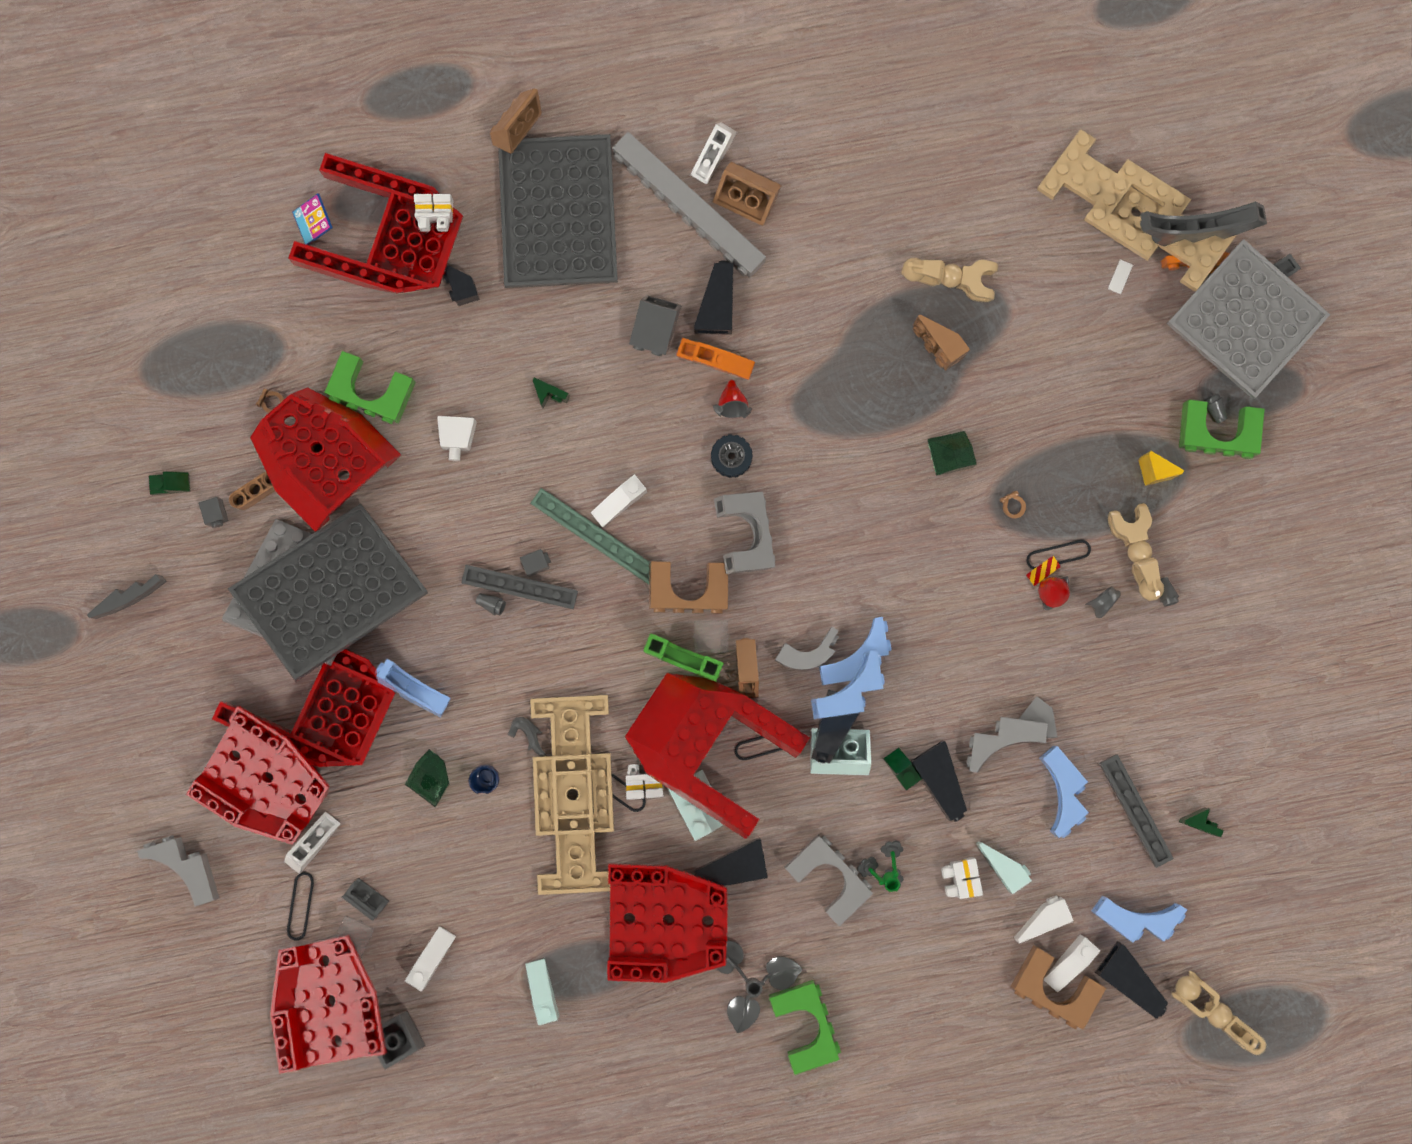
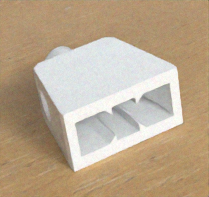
(456, 434)

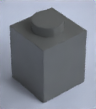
(213, 512)
(535, 562)

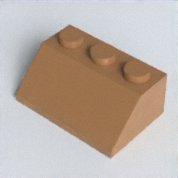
(516, 121)
(746, 193)

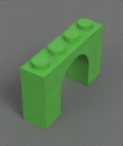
(389, 406)
(1196, 437)
(683, 658)
(822, 1048)

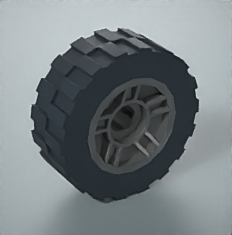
(731, 467)

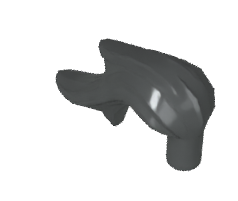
(530, 731)

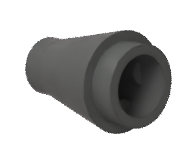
(1216, 408)
(1169, 595)
(492, 604)

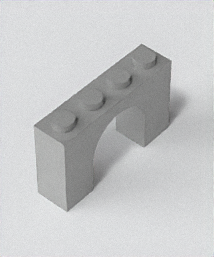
(752, 509)
(854, 891)

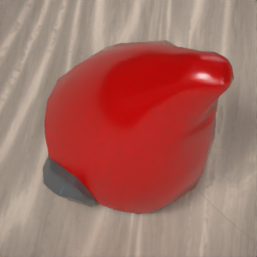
(732, 402)
(1054, 592)

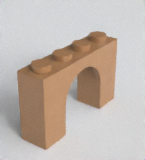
(662, 596)
(1075, 1010)

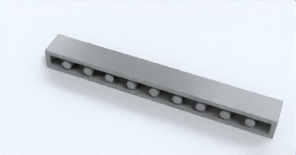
(688, 204)

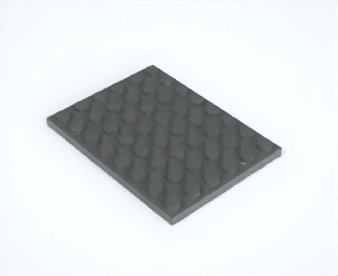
(558, 212)
(327, 592)

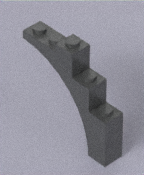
(1194, 228)

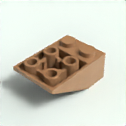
(942, 342)

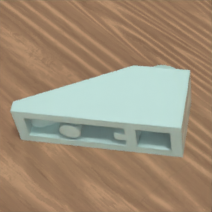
(1009, 872)
(542, 992)

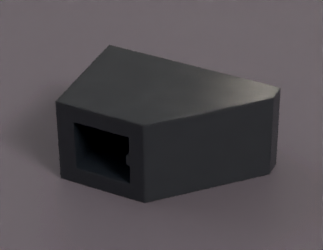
(462, 285)

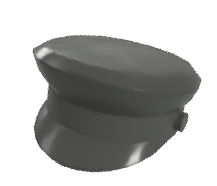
(1104, 601)

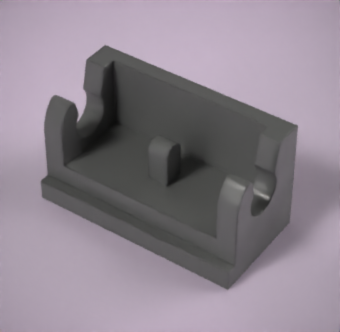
(365, 899)

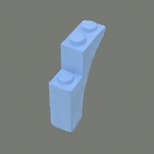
(848, 668)
(411, 689)
(850, 699)
(1067, 782)
(1131, 923)

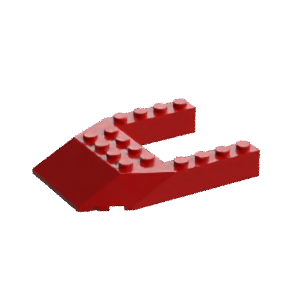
(401, 254)
(338, 714)
(681, 727)

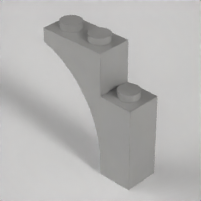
(1010, 732)
(193, 870)

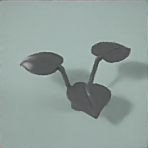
(781, 975)

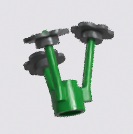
(891, 879)

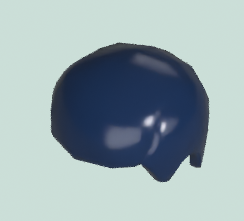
(484, 779)

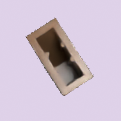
(747, 667)

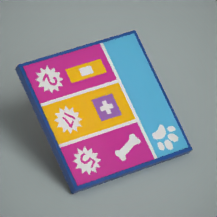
(312, 219)

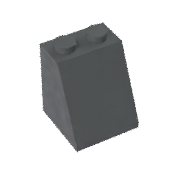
(654, 325)

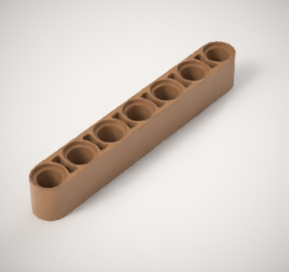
(247, 490)

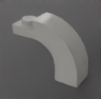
(800, 660)

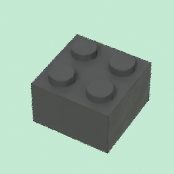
(400, 1040)

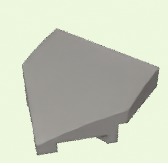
(1041, 712)

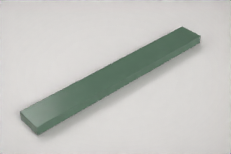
(592, 534)

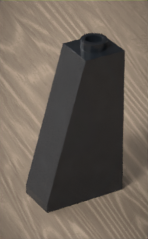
(717, 303)
(831, 734)
(940, 778)
(736, 866)
(1129, 978)

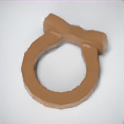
(265, 393)
(1004, 500)

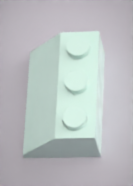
(850, 759)
(697, 821)

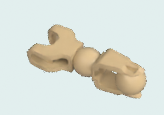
(951, 275)
(1135, 536)
(1218, 1014)

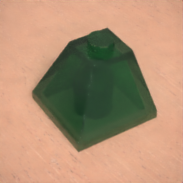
(951, 453)
(429, 778)

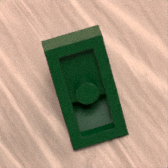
(545, 390)
(169, 483)
(902, 768)
(1198, 821)

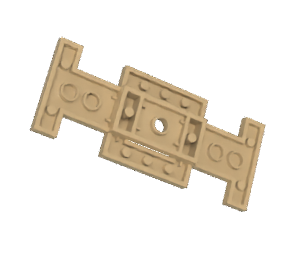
(1115, 199)
(572, 768)

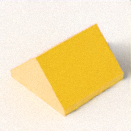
(1157, 469)

